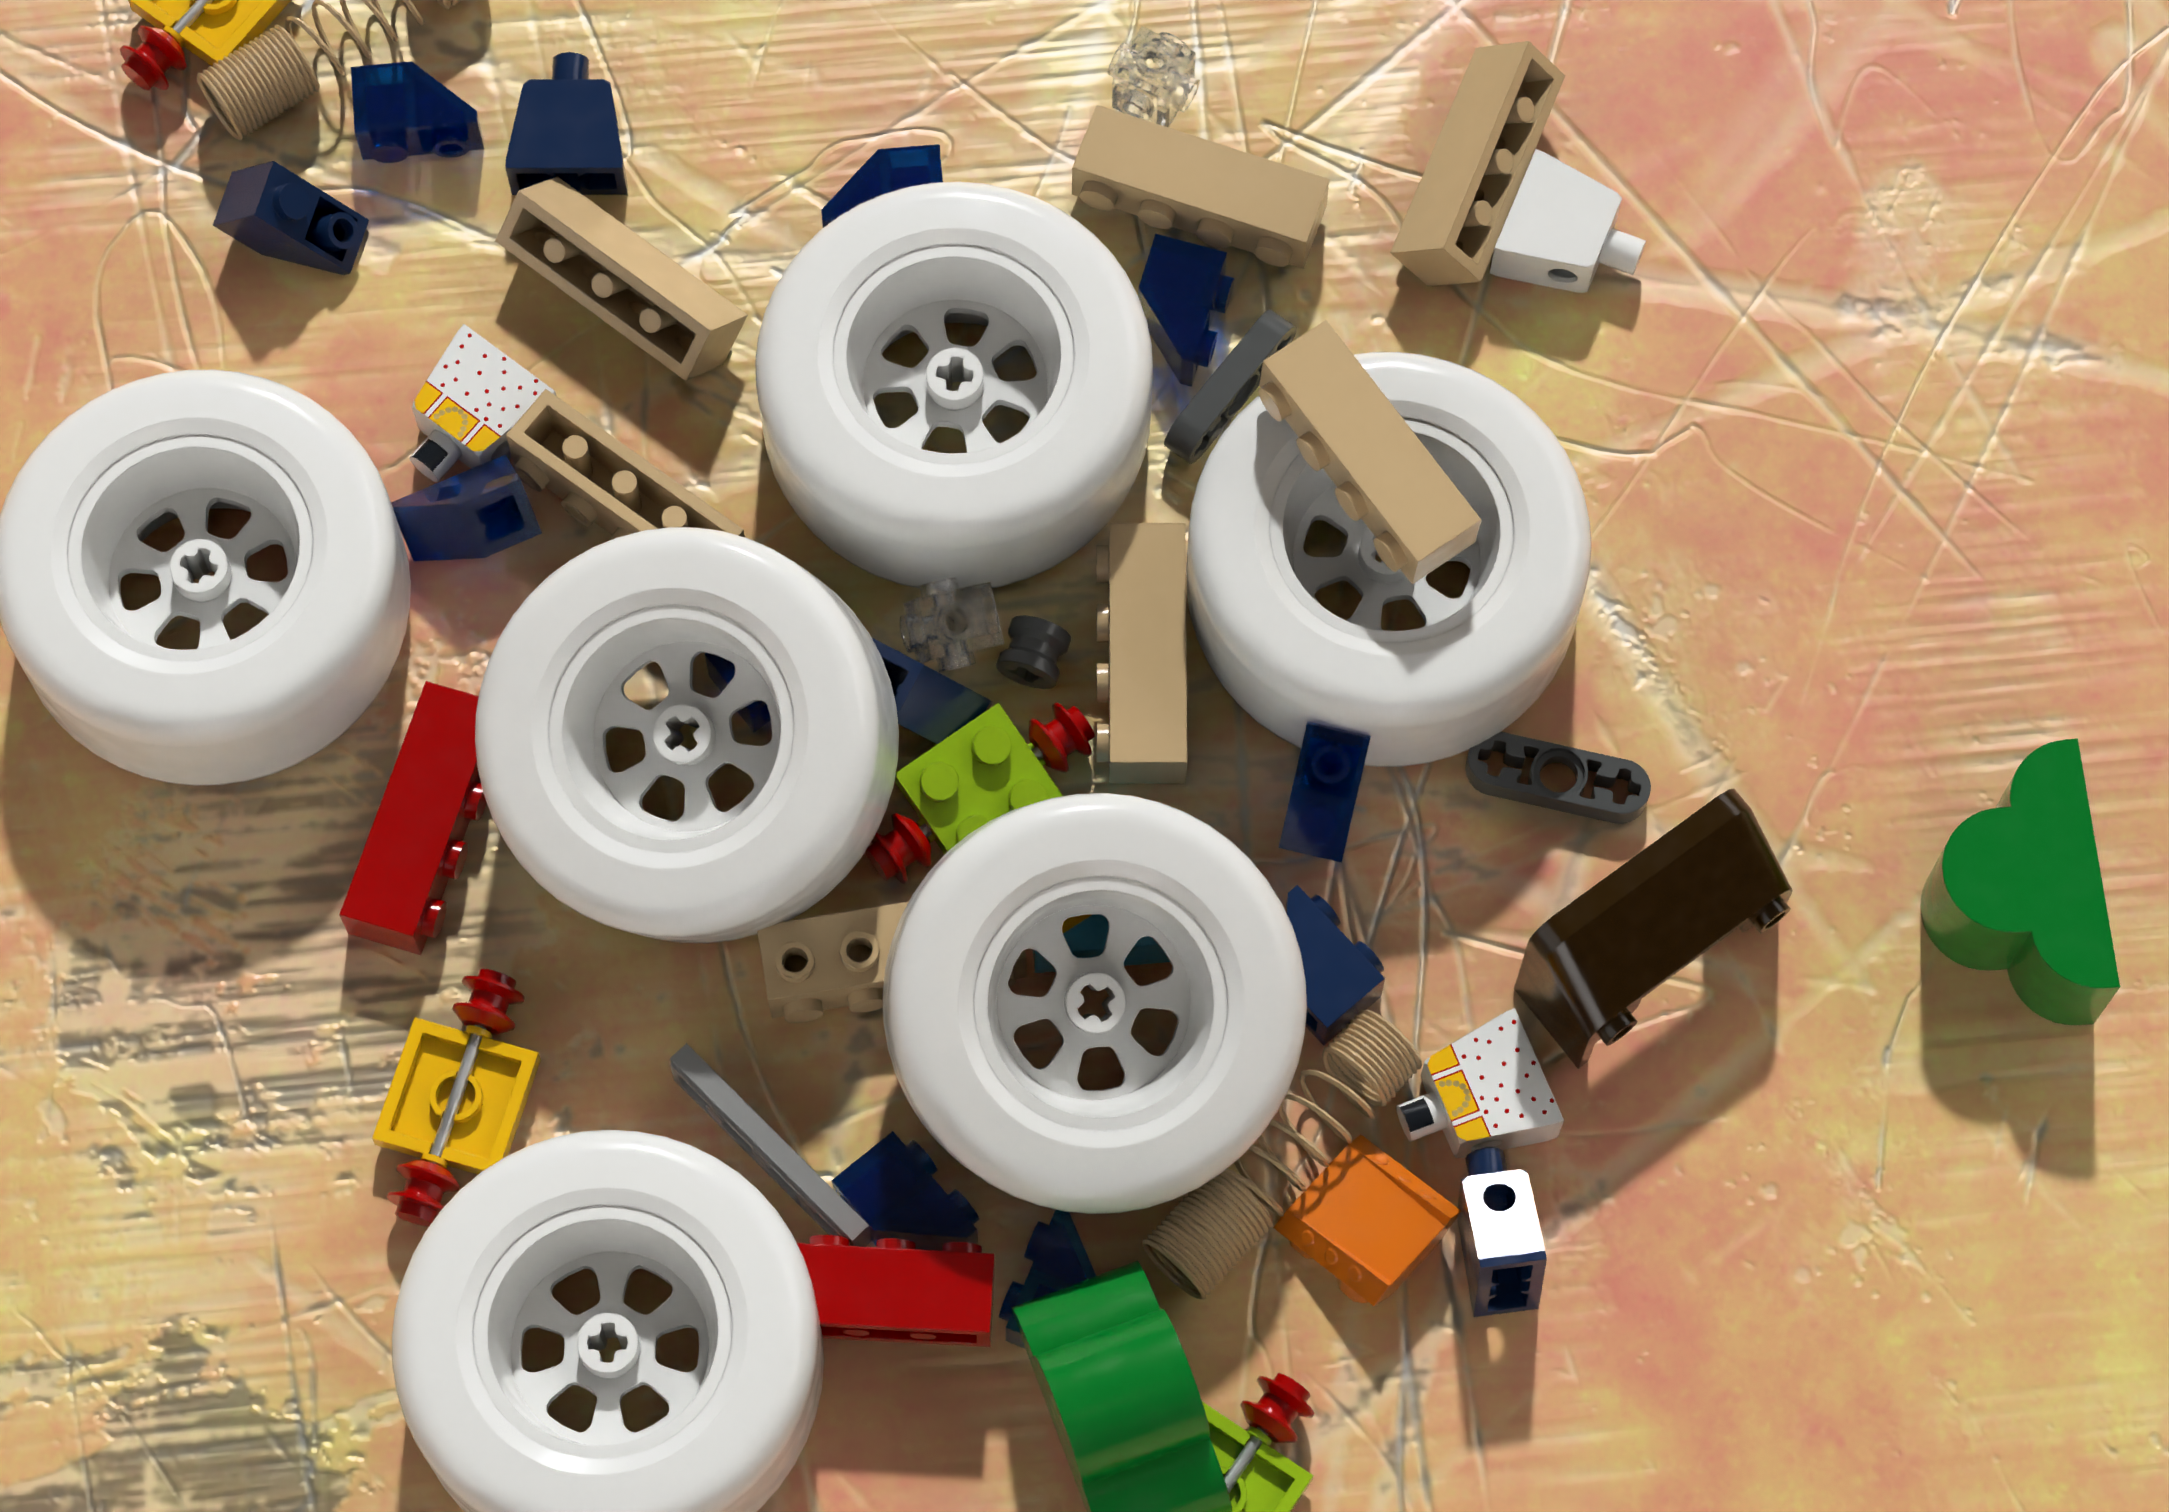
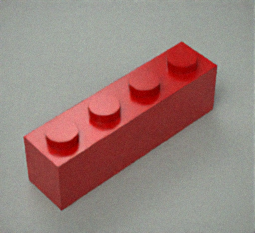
(419, 826)
(902, 1291)

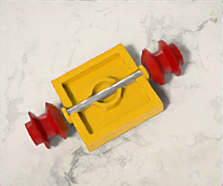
(201, 26)
(456, 1096)

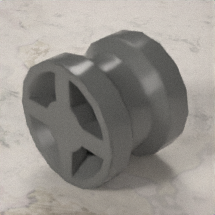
(1033, 652)

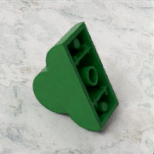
(2028, 892)
(1122, 1396)

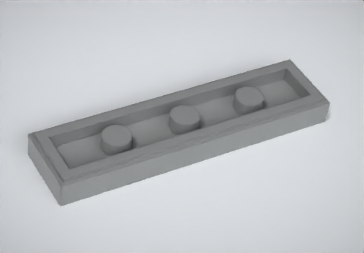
(767, 1148)

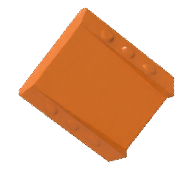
(1367, 1221)

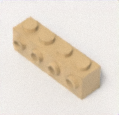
(1478, 164)
(1199, 187)
(621, 278)
(1367, 453)
(600, 475)
(1145, 653)
(833, 962)

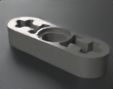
(1228, 387)
(1578, 760)

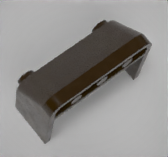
(1649, 922)

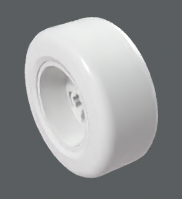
(909, 268)
(173, 452)
(561, 689)
(1414, 689)
(1230, 985)
(609, 1208)

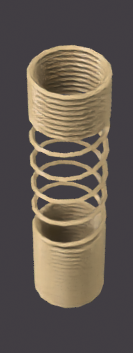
(275, 73)
(1225, 1218)

